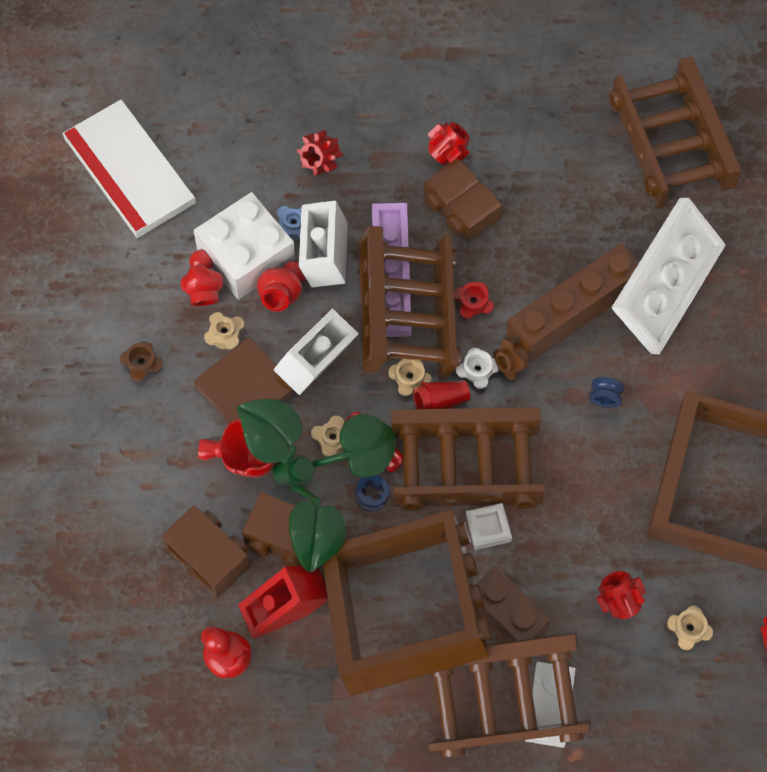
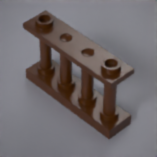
(697, 109)
(377, 316)
(483, 426)
(518, 655)

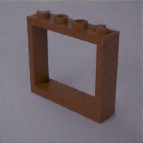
(725, 415)
(419, 658)

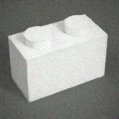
(323, 244)
(315, 351)

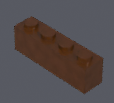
(572, 303)

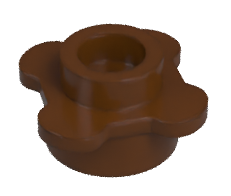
(139, 351)
(511, 358)

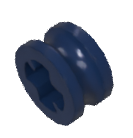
(606, 392)
(366, 502)

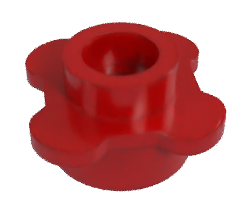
(473, 290)

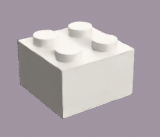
(244, 244)

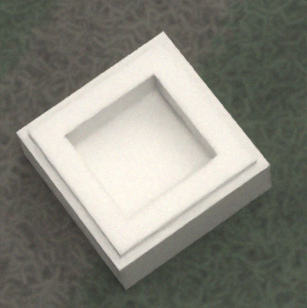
(488, 526)

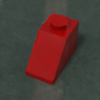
(283, 600)

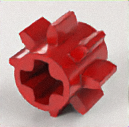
(448, 143)
(319, 152)
(621, 595)

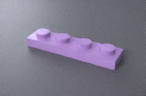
(395, 231)

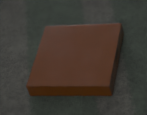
(240, 378)

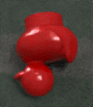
(200, 281)
(281, 286)
(225, 652)

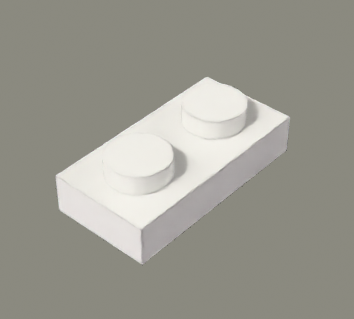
(546, 701)

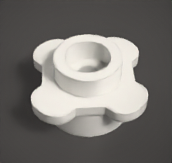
(480, 358)

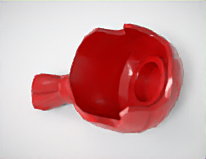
(234, 452)

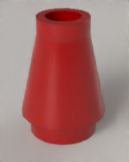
(441, 395)

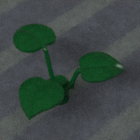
(269, 432)

